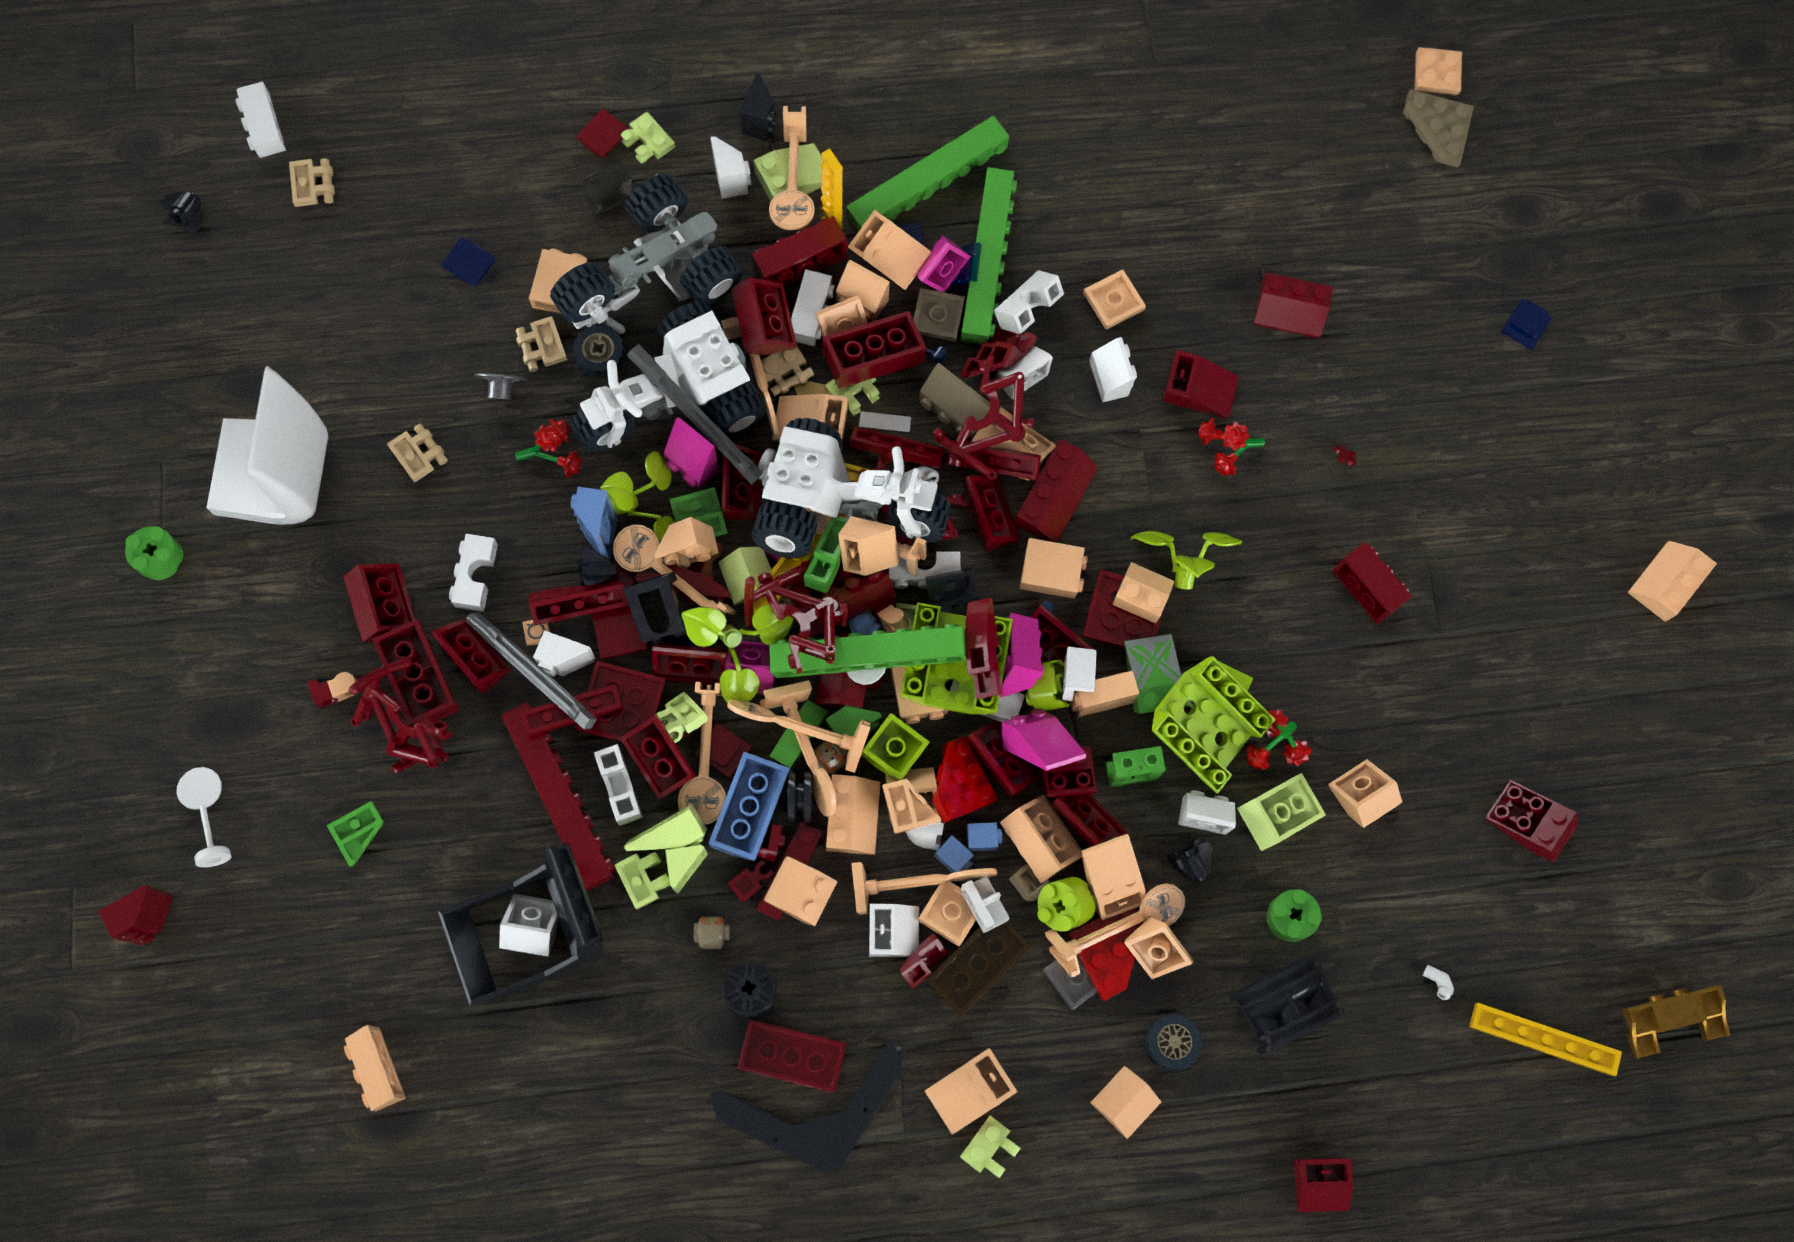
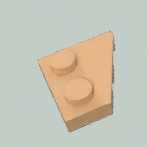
(907, 807)

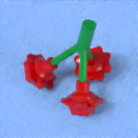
(1235, 437)
(548, 439)
(1295, 752)

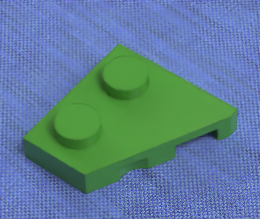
(356, 831)

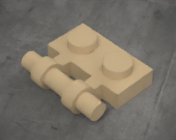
(303, 182)
(548, 342)
(782, 364)
(410, 455)

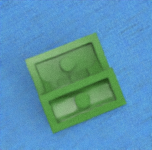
(702, 506)

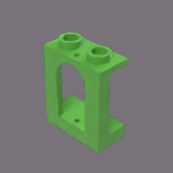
(1142, 764)

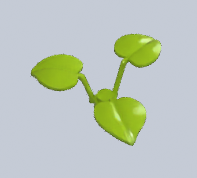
(624, 500)
(1189, 566)
(705, 625)

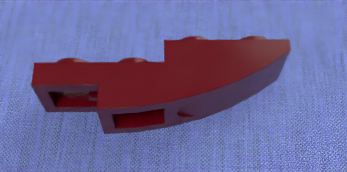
(703, 584)
(980, 646)

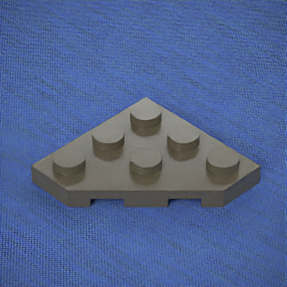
(1440, 124)

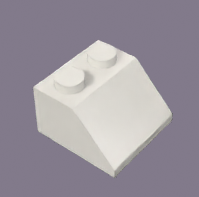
(731, 170)
(1033, 365)
(561, 655)
(1207, 813)
(529, 925)

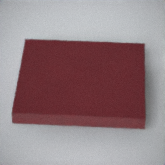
(602, 133)
(725, 750)

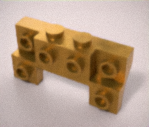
(1681, 1009)

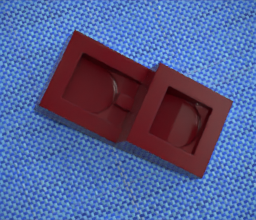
(923, 957)

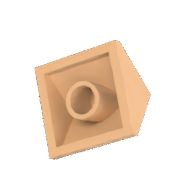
(1157, 948)
(1126, 1101)

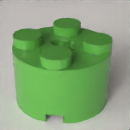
(153, 553)
(1307, 917)

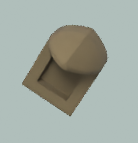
(1027, 883)

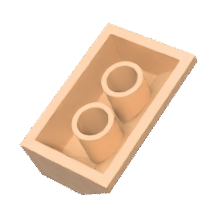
(1032, 442)
(1671, 579)
(856, 815)
(1042, 838)
(373, 1068)

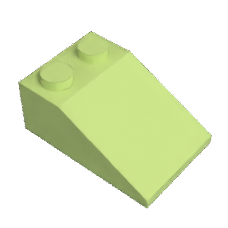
(773, 170)
(1281, 812)
(673, 832)

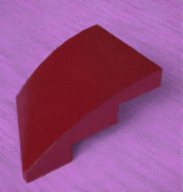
(1005, 348)

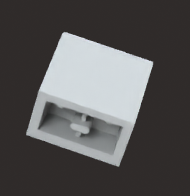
(1113, 370)
(893, 930)

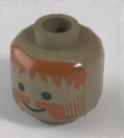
(830, 757)
(711, 932)

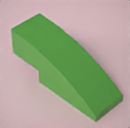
(826, 557)
(788, 748)

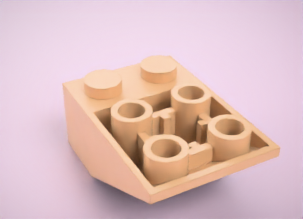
(890, 249)
(822, 407)
(1113, 877)
(970, 1091)

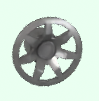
(499, 384)

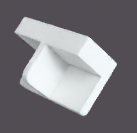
(1078, 671)
(984, 903)

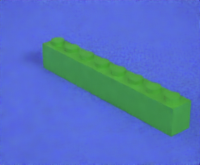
(931, 173)
(991, 233)
(877, 651)

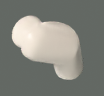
(927, 474)
(1443, 982)

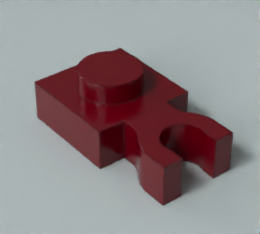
(747, 882)

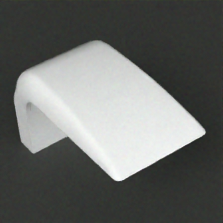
(270, 464)

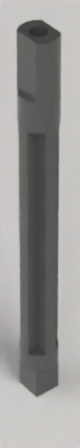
(694, 413)
(531, 670)

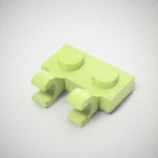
(654, 138)
(849, 391)
(686, 714)
(636, 880)
(985, 1144)

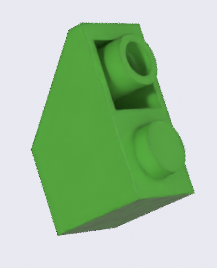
(848, 718)

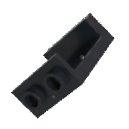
(671, 603)

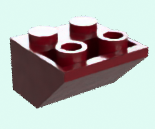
(1071, 778)
(1323, 1184)

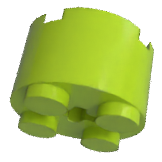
(1048, 690)
(1066, 904)

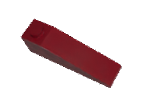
(575, 601)

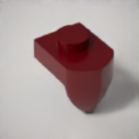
(776, 840)

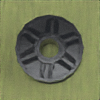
(799, 796)

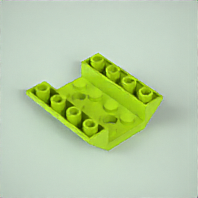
(927, 682)
(1217, 706)

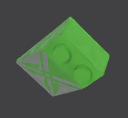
(1154, 669)

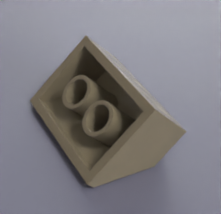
(952, 399)

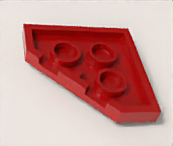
(961, 782)
(1109, 960)

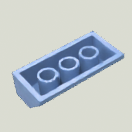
(596, 518)
(748, 807)

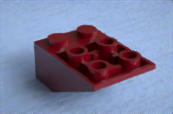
(1200, 385)
(1533, 820)

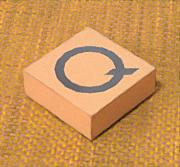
(534, 633)

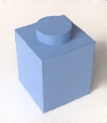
(983, 836)
(954, 855)

